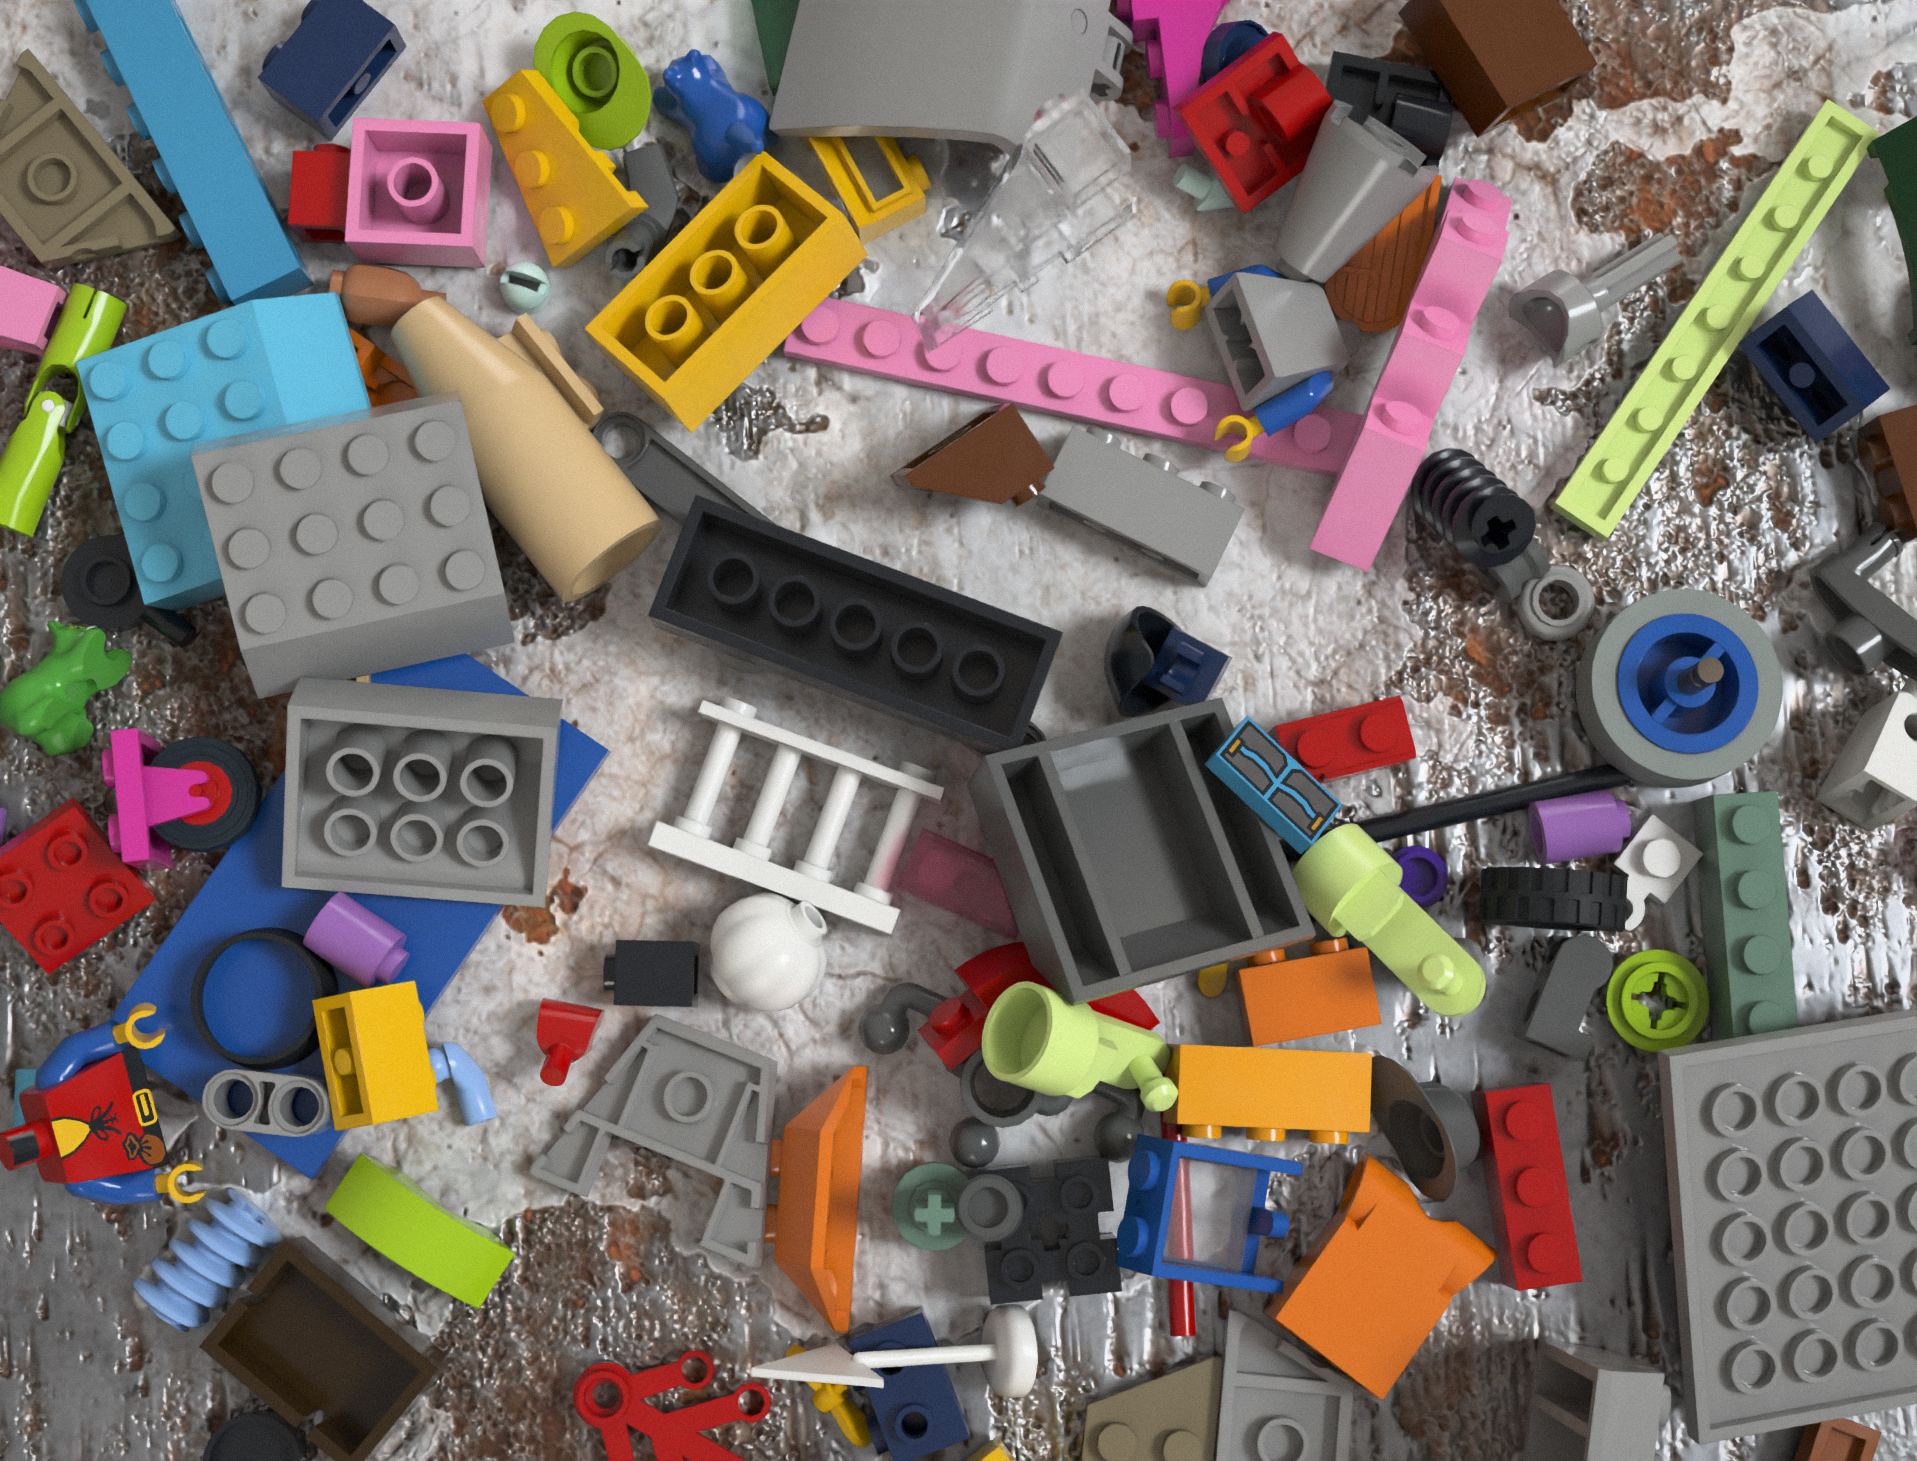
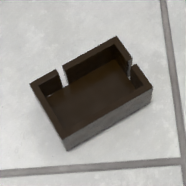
(328, 1349)

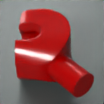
(564, 1036)

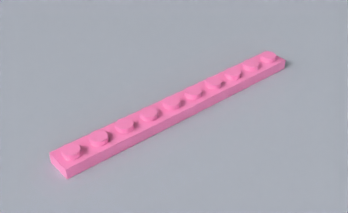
(1061, 384)

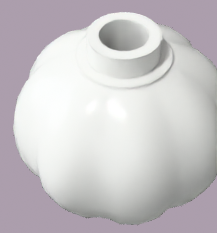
(768, 951)

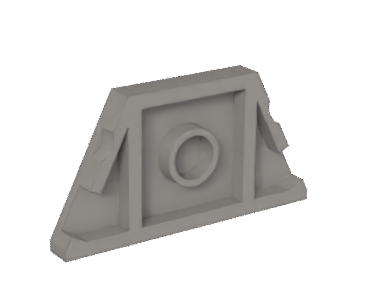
(1278, 1399)

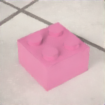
(418, 192)

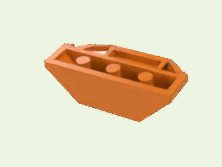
(820, 1196)

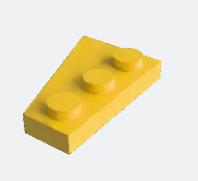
(560, 176)

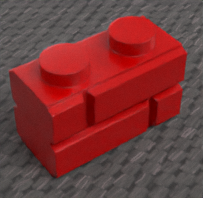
(1349, 740)

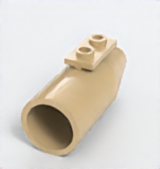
(532, 444)

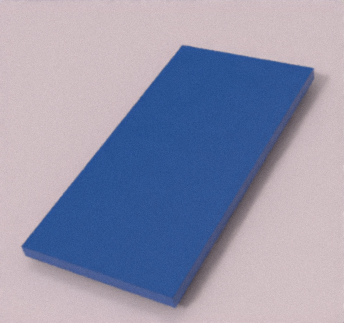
(263, 990)

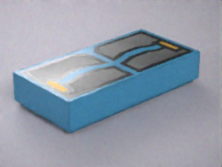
(1273, 785)

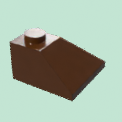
(982, 461)

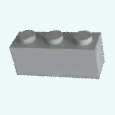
(1141, 504)

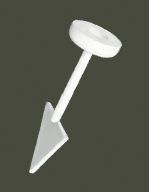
(1005, 1350)

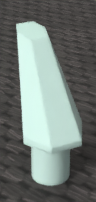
(1204, 187)

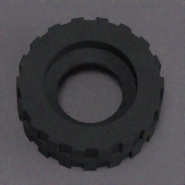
(1553, 898)

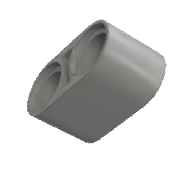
(271, 1103)

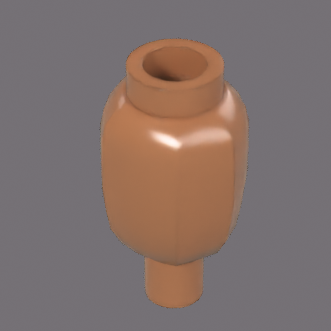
(377, 293)

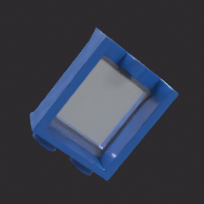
(1199, 1213)

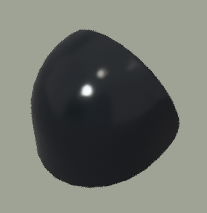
(1131, 657)

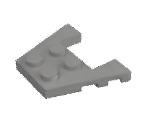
(694, 1104)

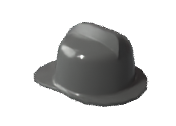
(1426, 1126)

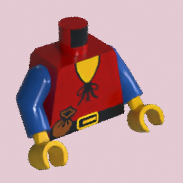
(96, 1119)

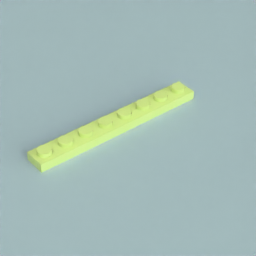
(1714, 321)

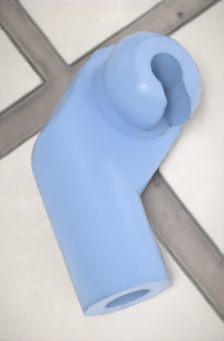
(468, 1081)

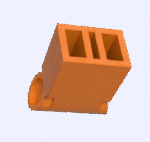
(1377, 1279)

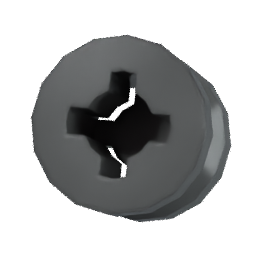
(1508, 578)

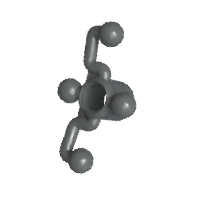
(975, 1139)

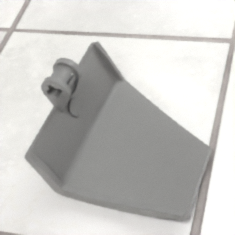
(943, 66)

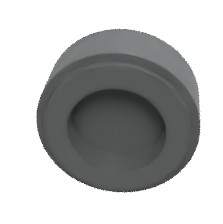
(989, 1208)

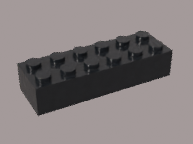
(854, 628)

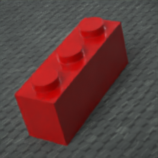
(1527, 1186)

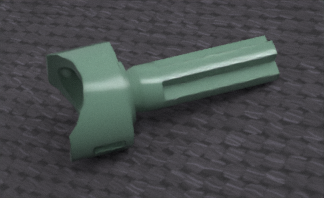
(926, 1206)

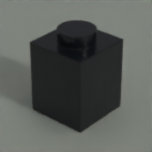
(653, 973)

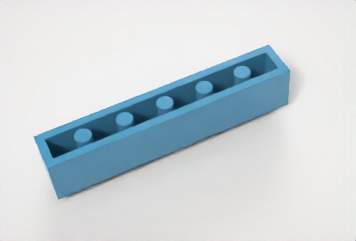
(198, 148)

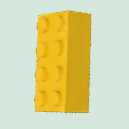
(727, 290)

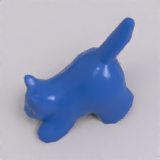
(719, 119)

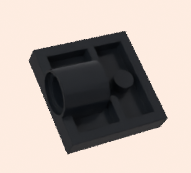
(1397, 95)

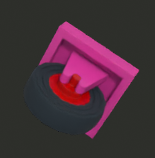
(189, 796)

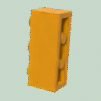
(1269, 1092)

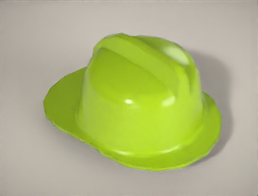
(595, 78)

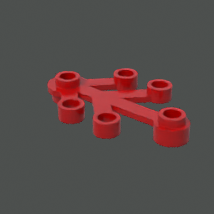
(673, 1432)

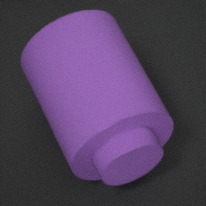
(1578, 826)
(357, 942)

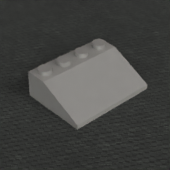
(419, 792)

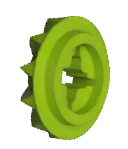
(1678, 981)

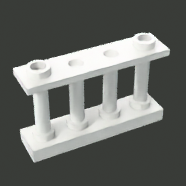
(750, 856)

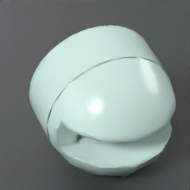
(520, 298)

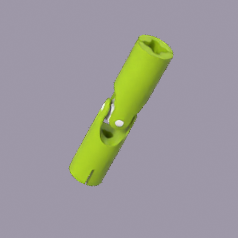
(38, 443)

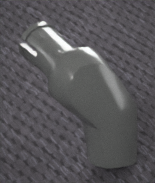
(646, 234)

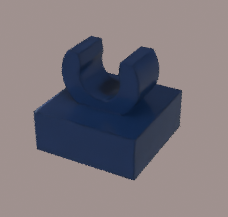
(1187, 668)

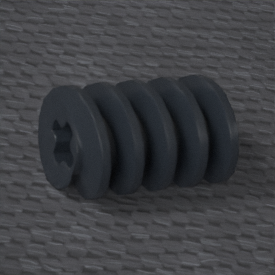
(1472, 508)

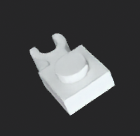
(1655, 865)

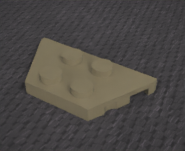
(64, 181)
(1158, 1418)

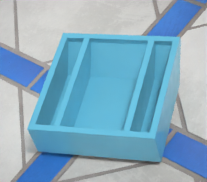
(202, 383)

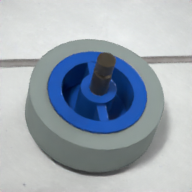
(1679, 688)

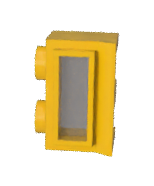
(872, 181)

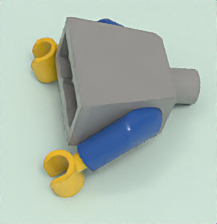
(1274, 344)

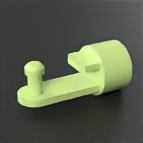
(1356, 891)
(1067, 1049)

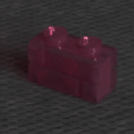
(958, 883)

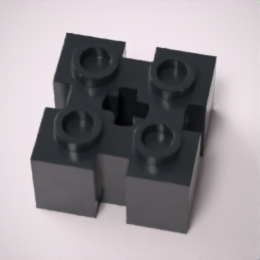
(1079, 1257)

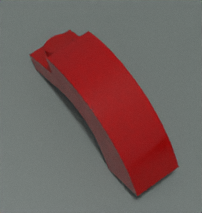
(958, 1022)

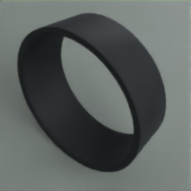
(324, 982)

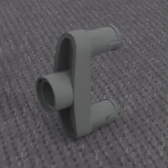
(1869, 622)

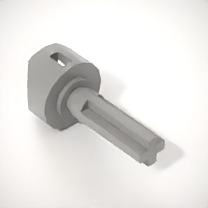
(1567, 311)

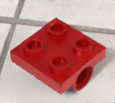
(1256, 120)
(66, 886)

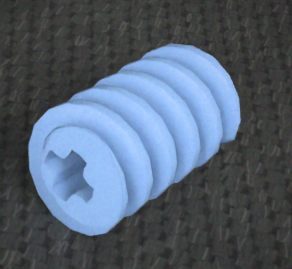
(209, 1262)

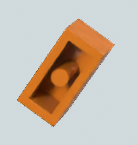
(1306, 995)

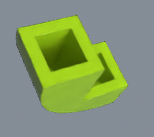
(417, 1232)

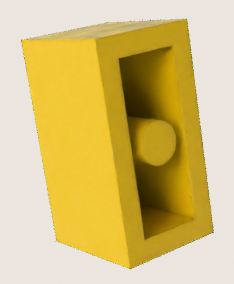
(375, 1055)

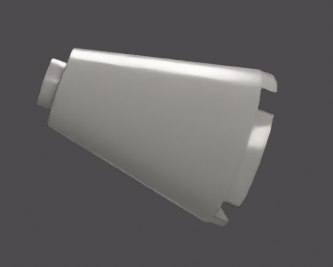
(1347, 193)

